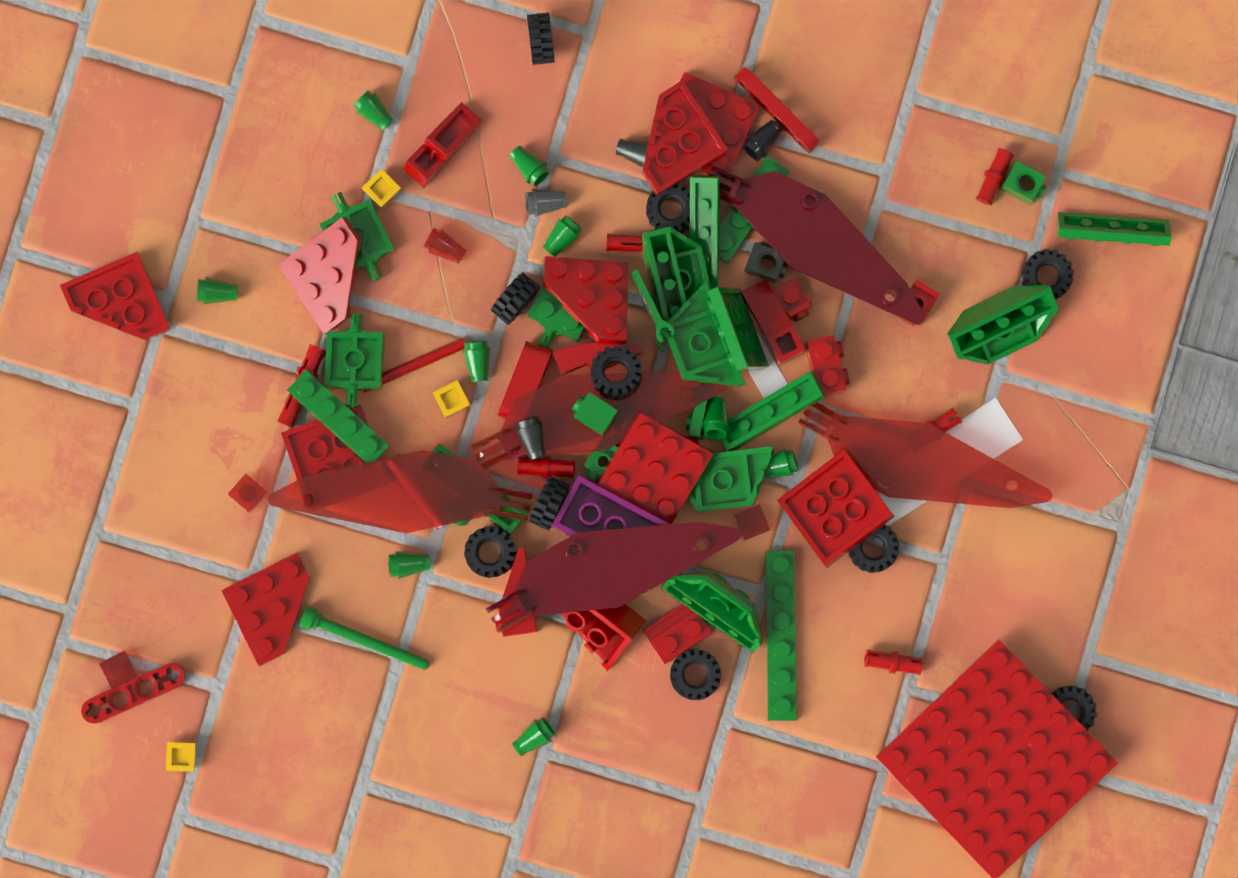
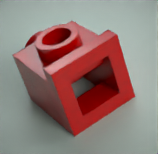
(926, 295)

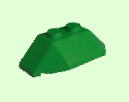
(673, 268)
(1003, 323)
(719, 605)

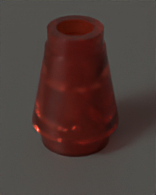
(444, 246)

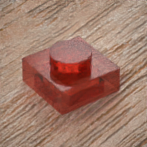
(247, 493)
(751, 522)
(118, 669)

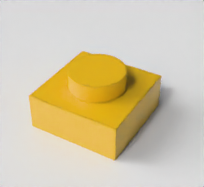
(381, 188)
(451, 399)
(181, 756)

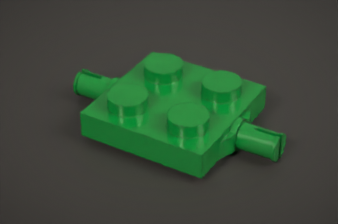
(369, 228)
(553, 318)
(354, 360)

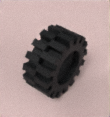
(540, 38)
(655, 216)
(1055, 260)
(515, 298)
(621, 388)
(549, 502)
(484, 535)
(879, 564)
(699, 657)
(1084, 700)

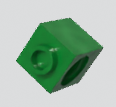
(1012, 186)
(594, 413)

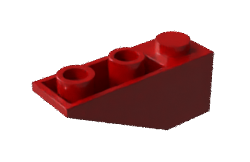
(773, 323)

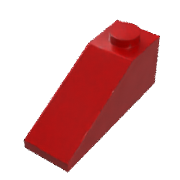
(527, 625)

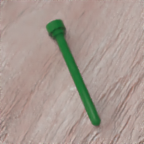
(314, 619)

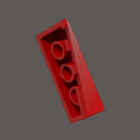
(606, 630)

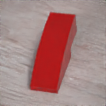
(442, 144)
(581, 355)

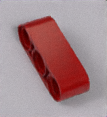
(527, 374)

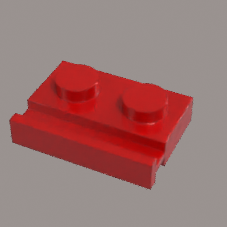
(676, 632)

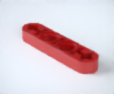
(777, 110)
(131, 688)

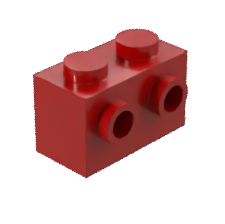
(825, 363)

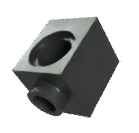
(753, 265)

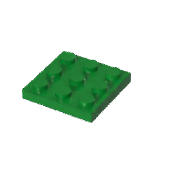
(737, 329)

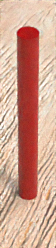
(422, 361)

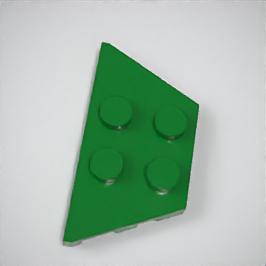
(697, 343)
(731, 479)

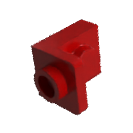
(793, 300)

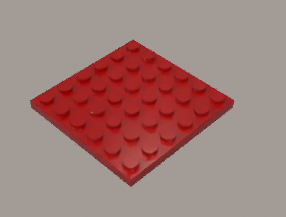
(996, 759)

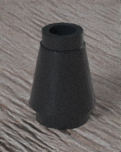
(762, 140)

